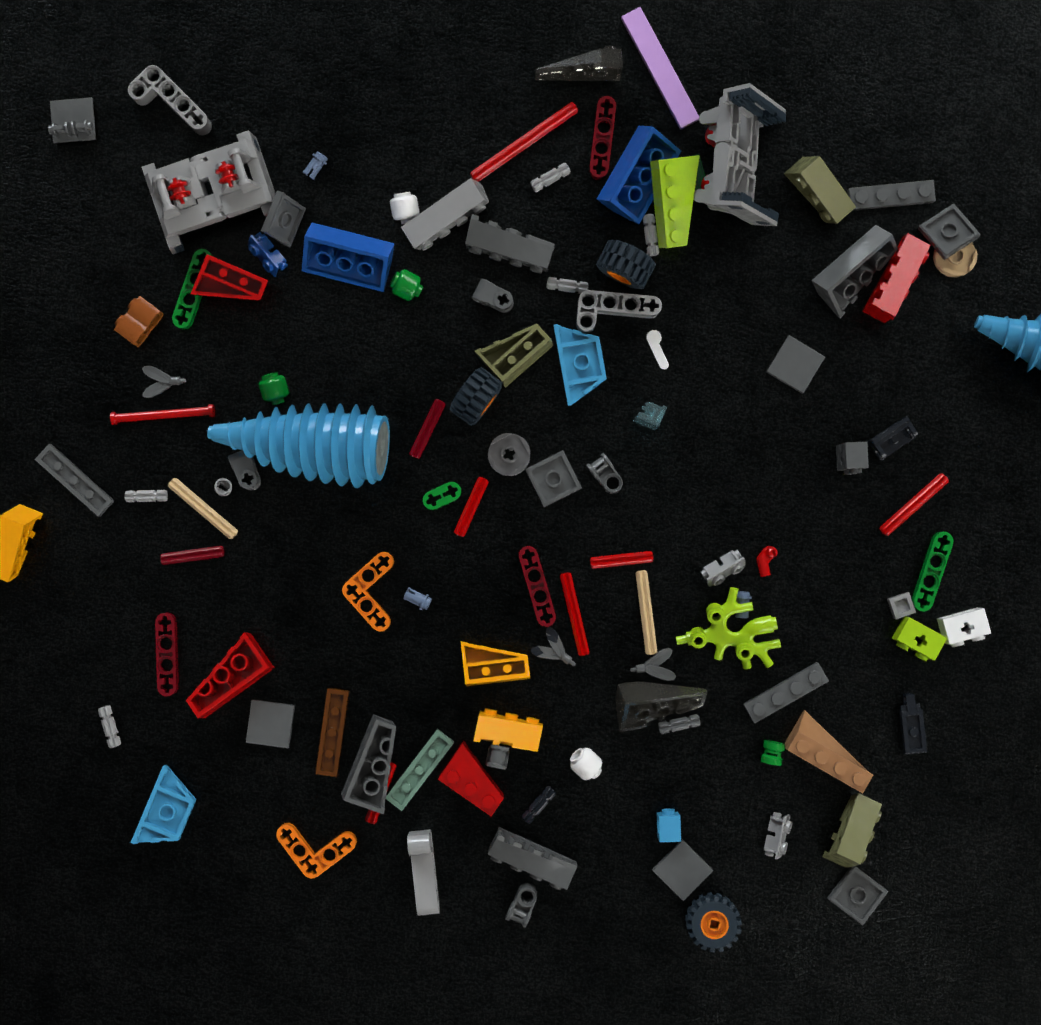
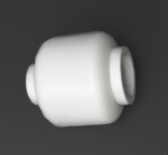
(404, 207)
(586, 763)

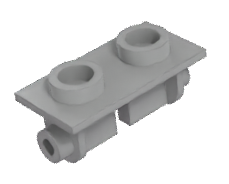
(731, 565)
(781, 827)

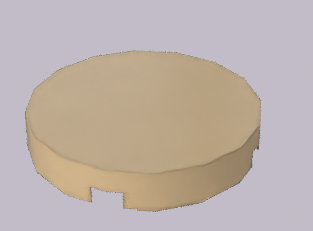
(958, 263)

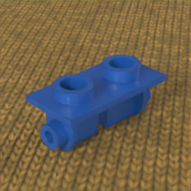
(259, 246)

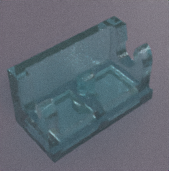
(652, 416)

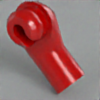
(764, 558)

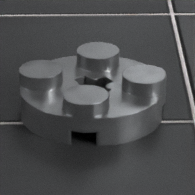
(497, 451)

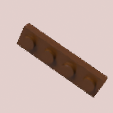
(332, 732)

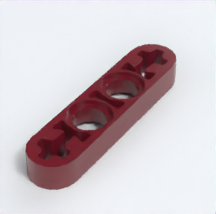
(605, 138)
(535, 586)
(162, 654)

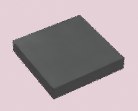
(283, 219)
(949, 231)
(795, 364)
(553, 478)
(270, 723)
(682, 869)
(857, 894)

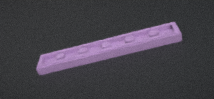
(660, 68)

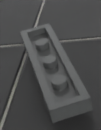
(892, 195)
(74, 480)
(785, 692)

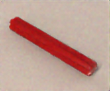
(914, 504)
(574, 614)

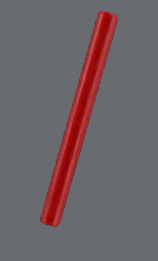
(524, 142)

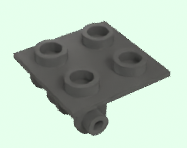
(72, 120)

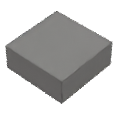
(901, 605)

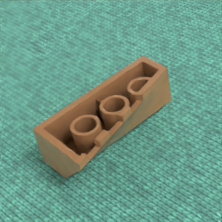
(820, 749)

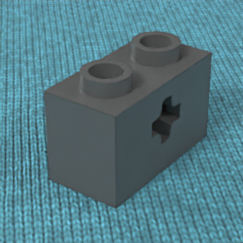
(852, 457)

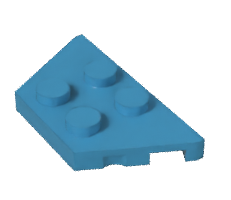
(579, 361)
(165, 810)

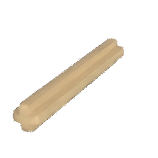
(202, 508)
(646, 612)

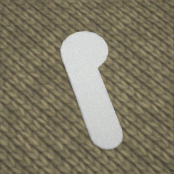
(654, 339)

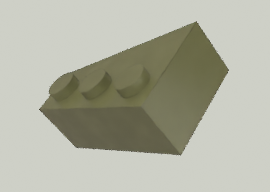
(820, 188)
(515, 354)
(855, 831)

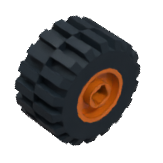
(625, 264)
(476, 396)
(713, 922)

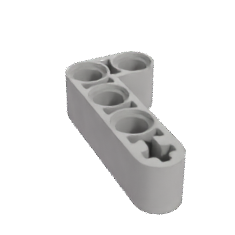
(176, 101)
(619, 308)
(424, 871)

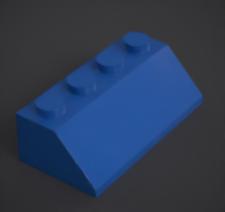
(630, 183)
(347, 257)

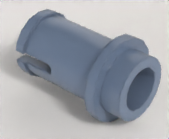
(316, 163)
(743, 597)
(417, 598)

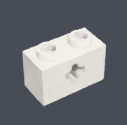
(977, 625)

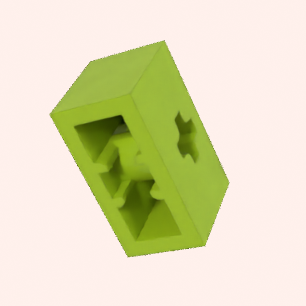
(931, 640)

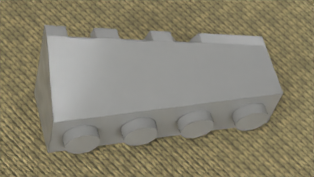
(446, 214)

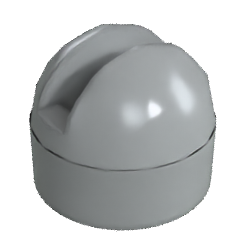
(226, 484)

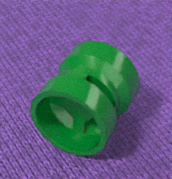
(775, 748)

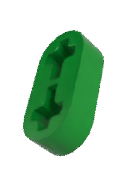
(439, 491)

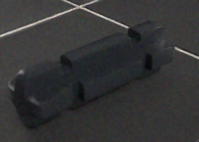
(538, 805)

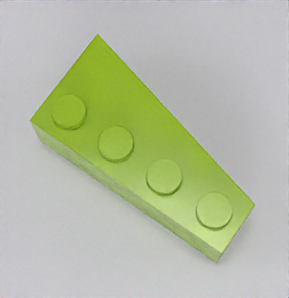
(673, 198)

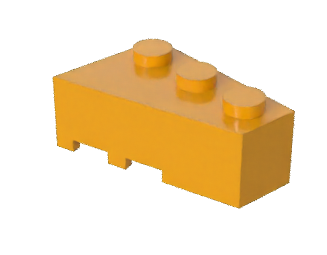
(15, 531)
(492, 665)
(508, 730)

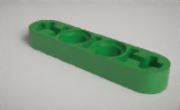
(186, 289)
(928, 569)

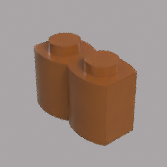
(138, 321)

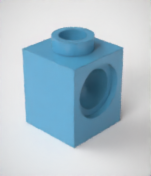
(668, 826)

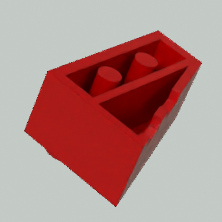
(227, 281)
(471, 781)

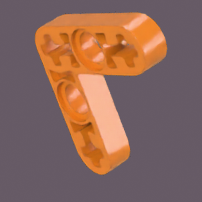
(363, 586)
(318, 857)

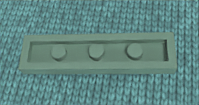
(419, 769)

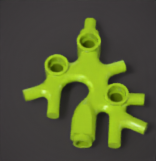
(741, 640)

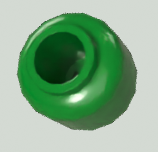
(406, 285)
(273, 388)

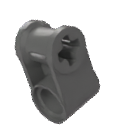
(490, 294)
(243, 468)
(605, 473)
(497, 756)
(521, 908)

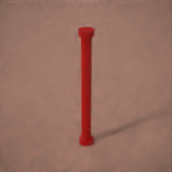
(162, 414)

